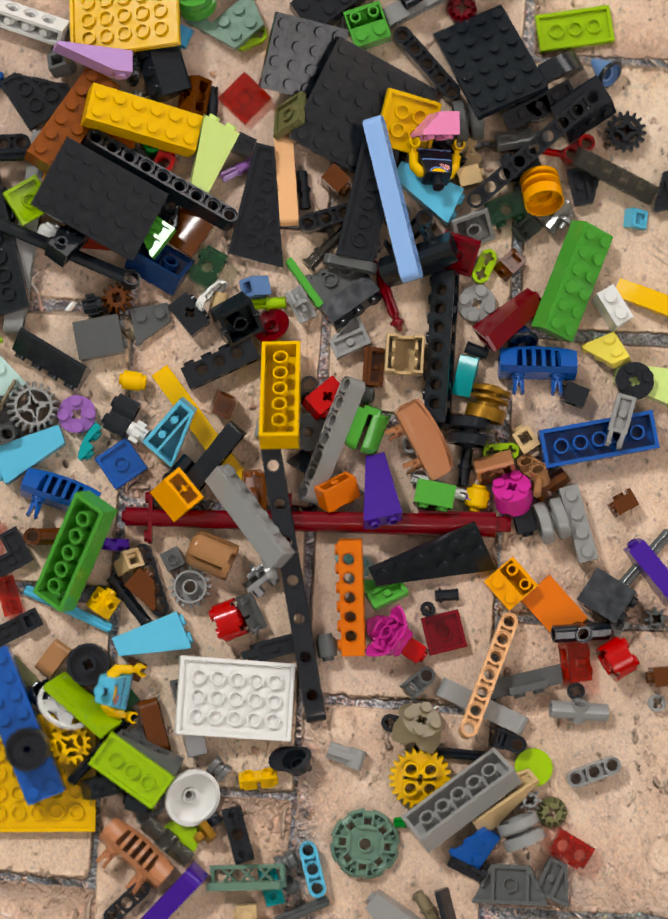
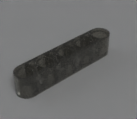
(614, 175)

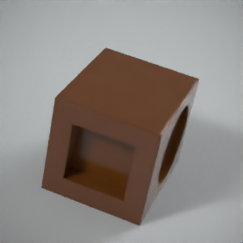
(223, 404)

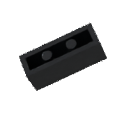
(351, 302)

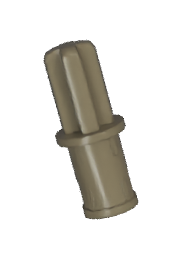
(424, 905)

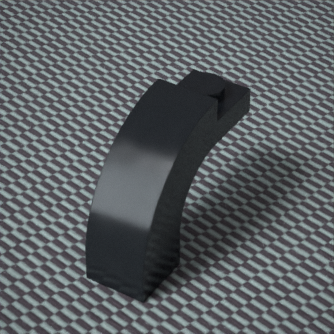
(561, 66)

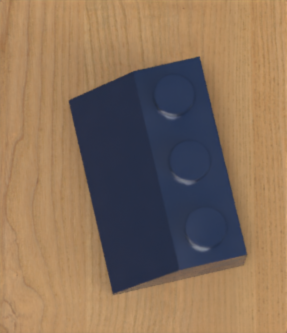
(164, 272)

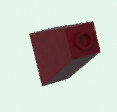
(507, 319)

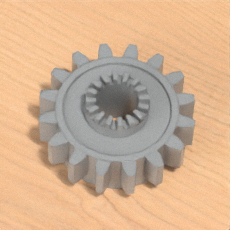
(190, 576)

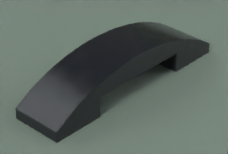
(19, 626)

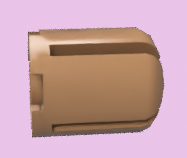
(211, 554)

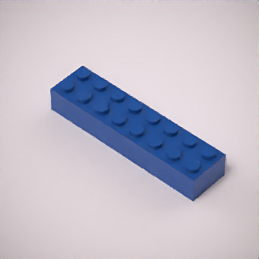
(18, 713)

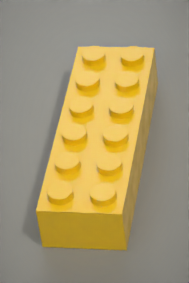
(141, 120)
(280, 395)

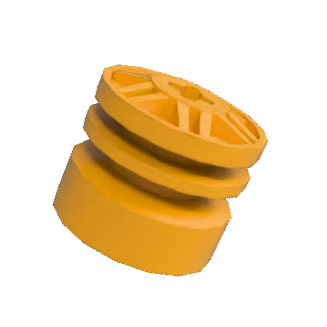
(541, 190)

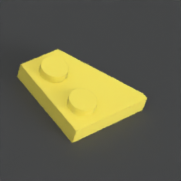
(607, 350)

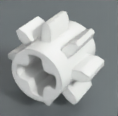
(137, 432)

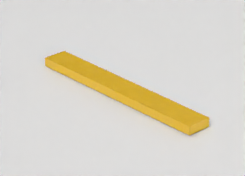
(200, 425)

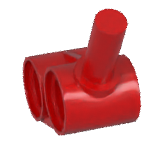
(573, 147)

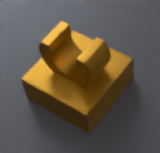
(205, 833)

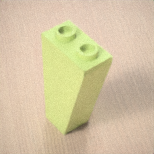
(211, 151)
(660, 388)

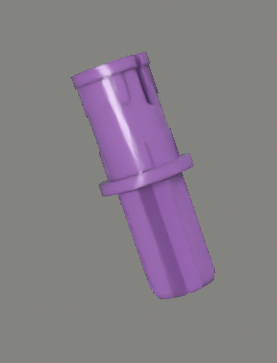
(235, 170)

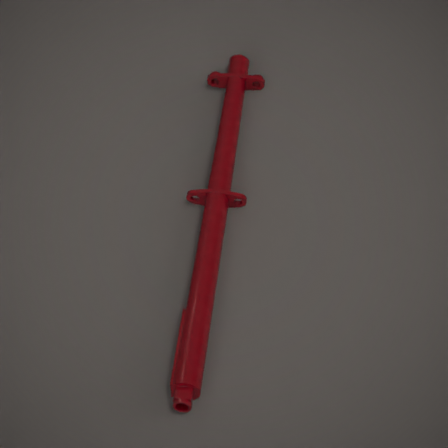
(421, 523)

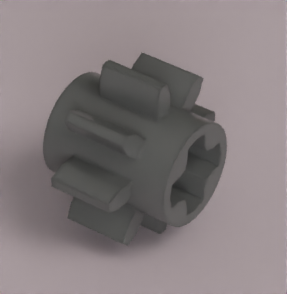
(661, 618)

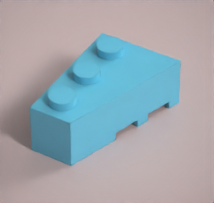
(171, 432)

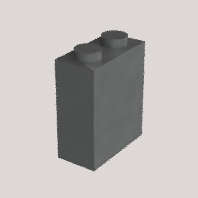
(100, 337)

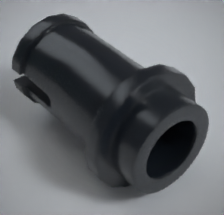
(476, 350)
(446, 595)

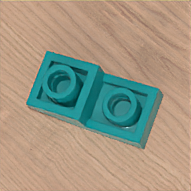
(465, 375)
(86, 448)

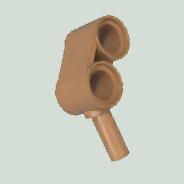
(534, 470)

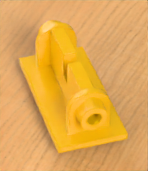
(267, 776)

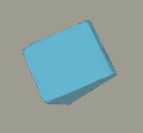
(635, 219)

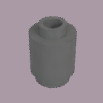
(326, 647)

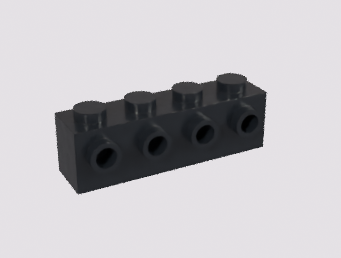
(64, 245)

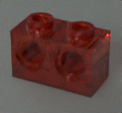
(573, 845)

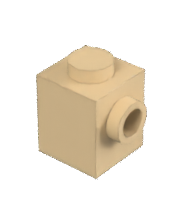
(246, 911)

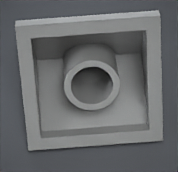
(474, 225)

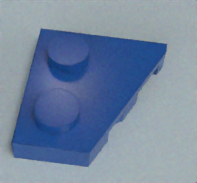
(476, 847)

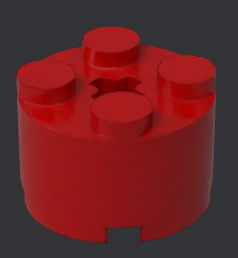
(228, 620)
(617, 658)

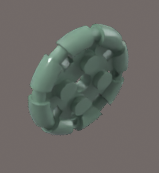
(360, 855)

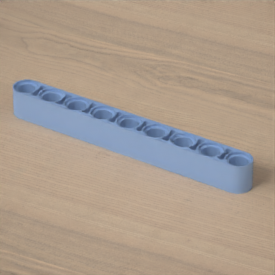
(392, 198)

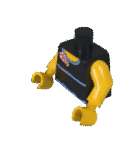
(433, 165)

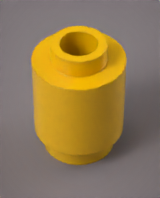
(133, 380)

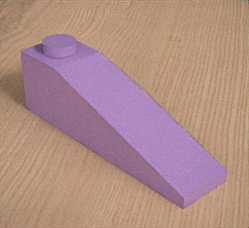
(106, 60)

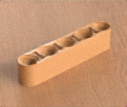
(286, 182)

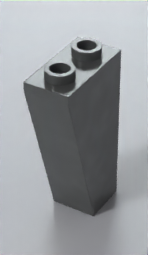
(169, 761)

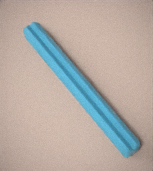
(77, 613)

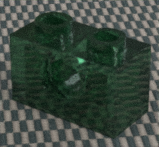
(513, 201)
(211, 256)

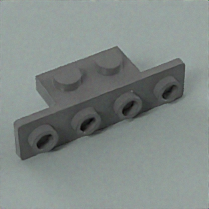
(527, 681)

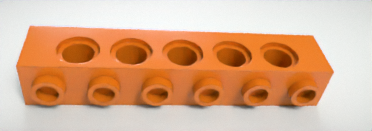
(357, 646)

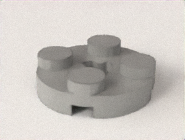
(481, 294)

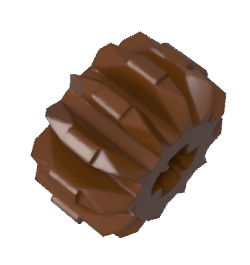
(124, 295)

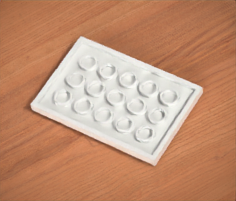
(234, 698)

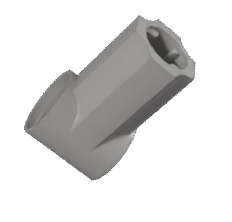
(350, 756)

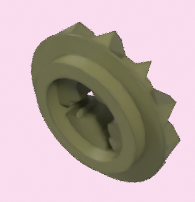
(554, 803)

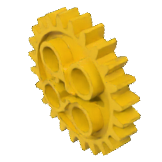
(421, 761)

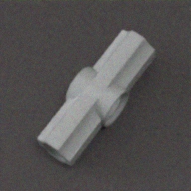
(578, 711)

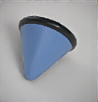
(606, 71)

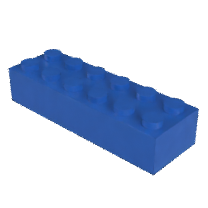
(586, 441)

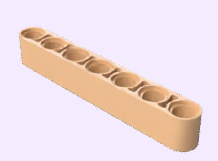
(492, 667)

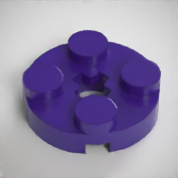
(115, 544)

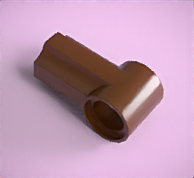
(557, 480)
(46, 536)

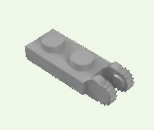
(620, 418)

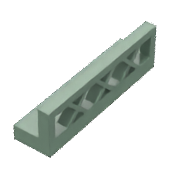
(252, 884)

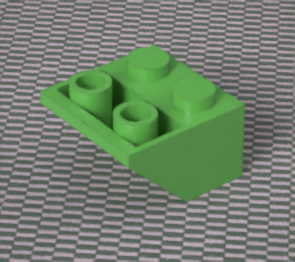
(367, 26)
(434, 494)

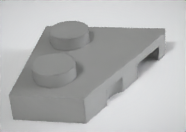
(350, 339)

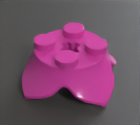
(388, 633)

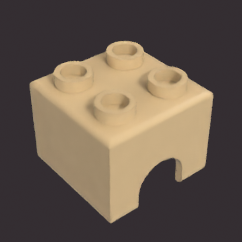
(404, 355)

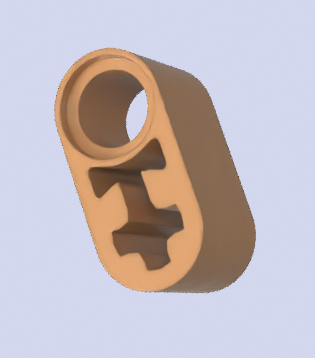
(53, 658)

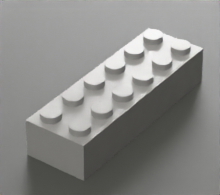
(461, 799)

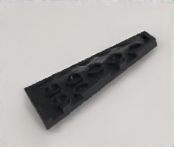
(258, 222)
(447, 555)

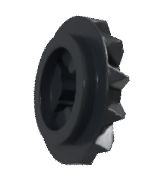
(134, 77)

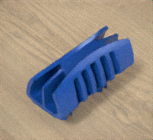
(537, 364)
(50, 489)

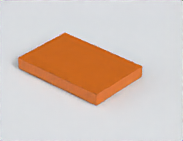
(552, 605)

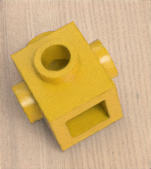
(103, 602)

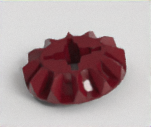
(455, 14)

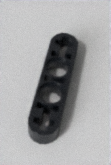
(156, 577)

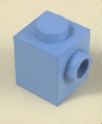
(255, 286)

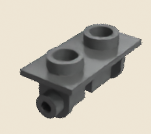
(251, 612)

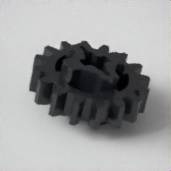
(632, 131)

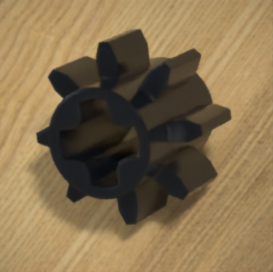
(92, 305)

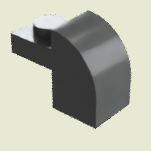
(60, 65)

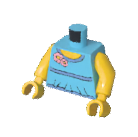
(114, 690)

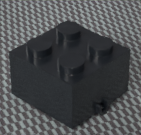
(236, 319)

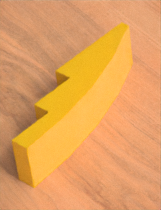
(643, 297)

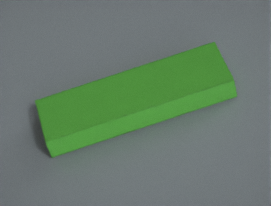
(301, 279)

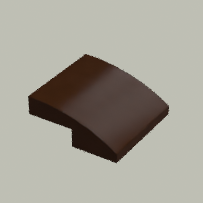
(190, 233)

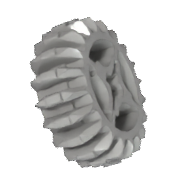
(31, 399)

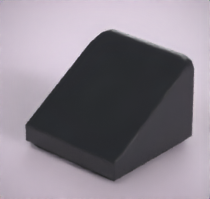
(300, 461)

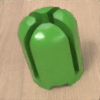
(375, 431)

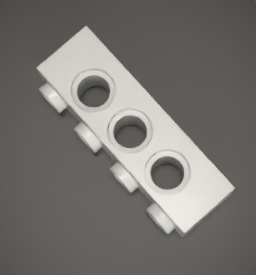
(32, 22)

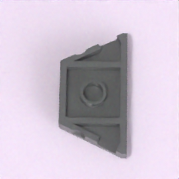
(510, 886)

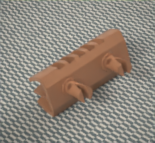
(424, 438)
(136, 852)

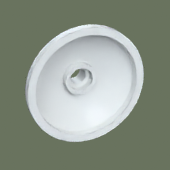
(200, 802)

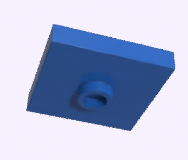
(121, 463)

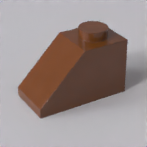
(143, 587)

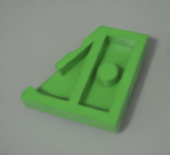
(158, 236)
(384, 595)

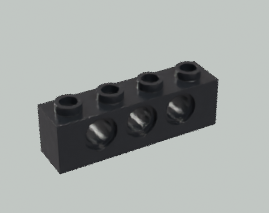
(208, 359)

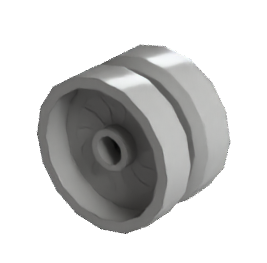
(553, 519)
(521, 832)

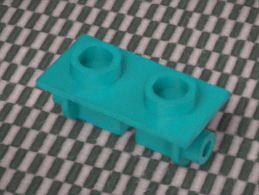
(272, 897)

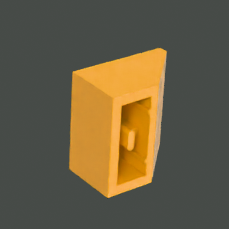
(176, 494)
(510, 583)

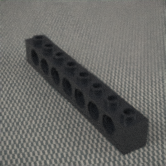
(437, 280)

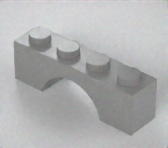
(581, 534)

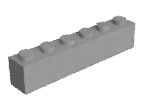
(249, 516)

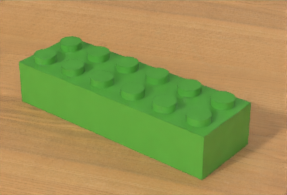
(572, 281)
(75, 551)

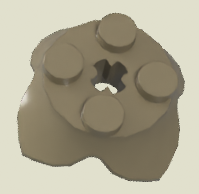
(424, 734)

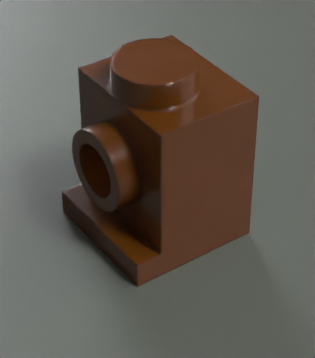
(623, 503)

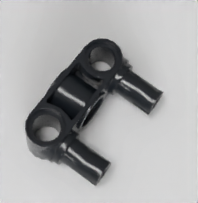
(242, 848)

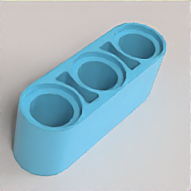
(318, 877)

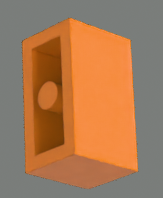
(337, 492)

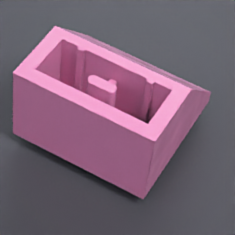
(440, 125)

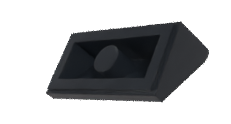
(445, 903)

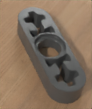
(350, 264)

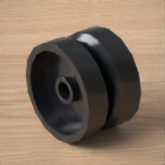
(468, 434)
(80, 656)
(39, 746)

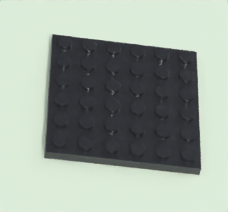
(346, 94)

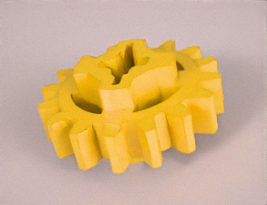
(66, 751)

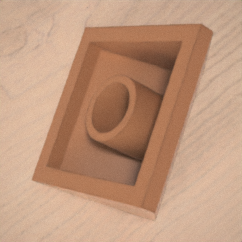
(493, 466)

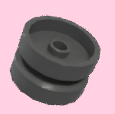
(468, 121)

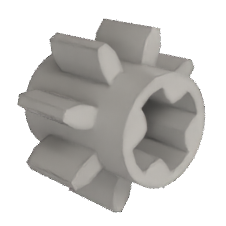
(534, 799)

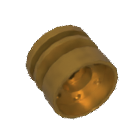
(488, 403)

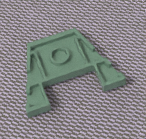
(233, 26)

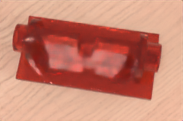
(9, 596)

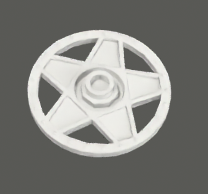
(63, 715)

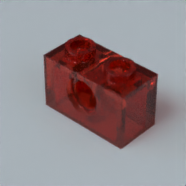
(568, 655)

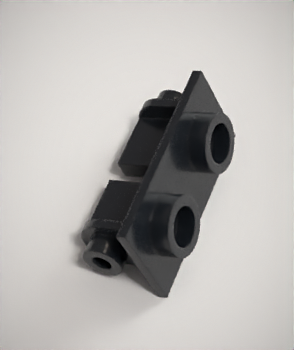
(467, 869)

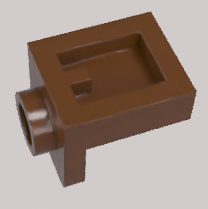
(509, 265)

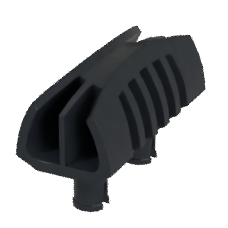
(433, 253)

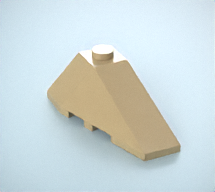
(498, 811)

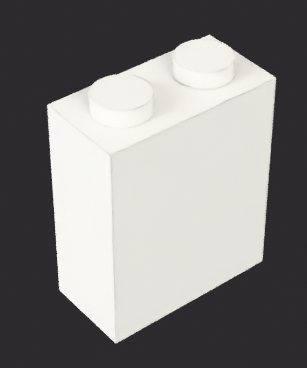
(612, 308)

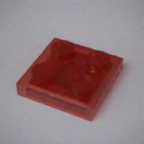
(244, 98)

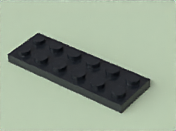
(363, 212)

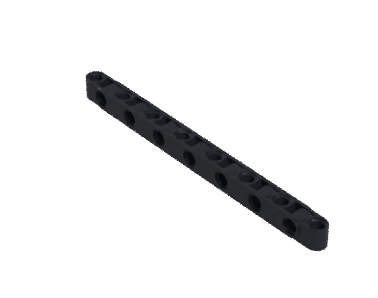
(294, 594)

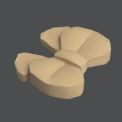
(470, 152)

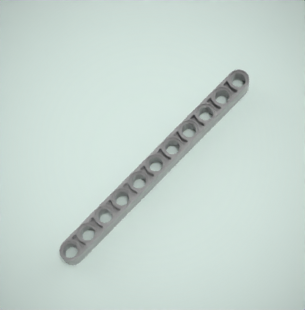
(27, 253)

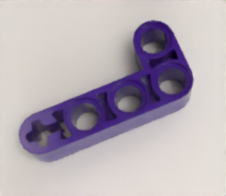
(177, 893)

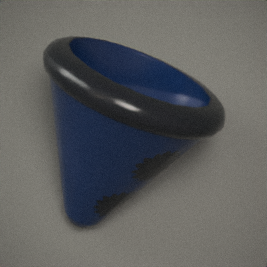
(523, 337)

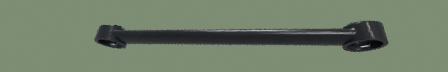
(80, 258)

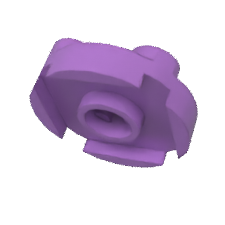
(76, 403)

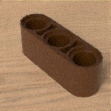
(154, 722)

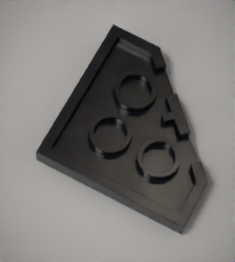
(34, 97)

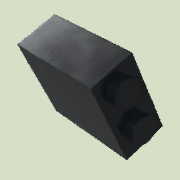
(608, 597)

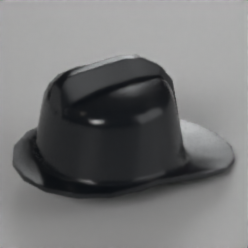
(291, 760)

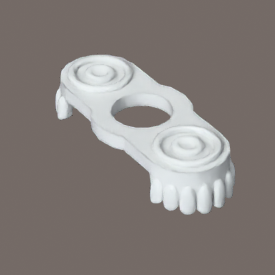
(218, 286)

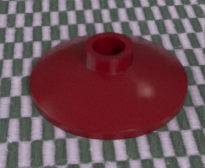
(275, 324)

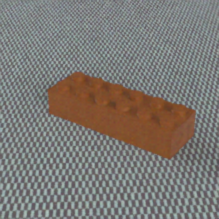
(65, 121)

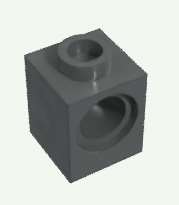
(172, 559)

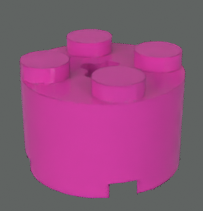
(512, 493)

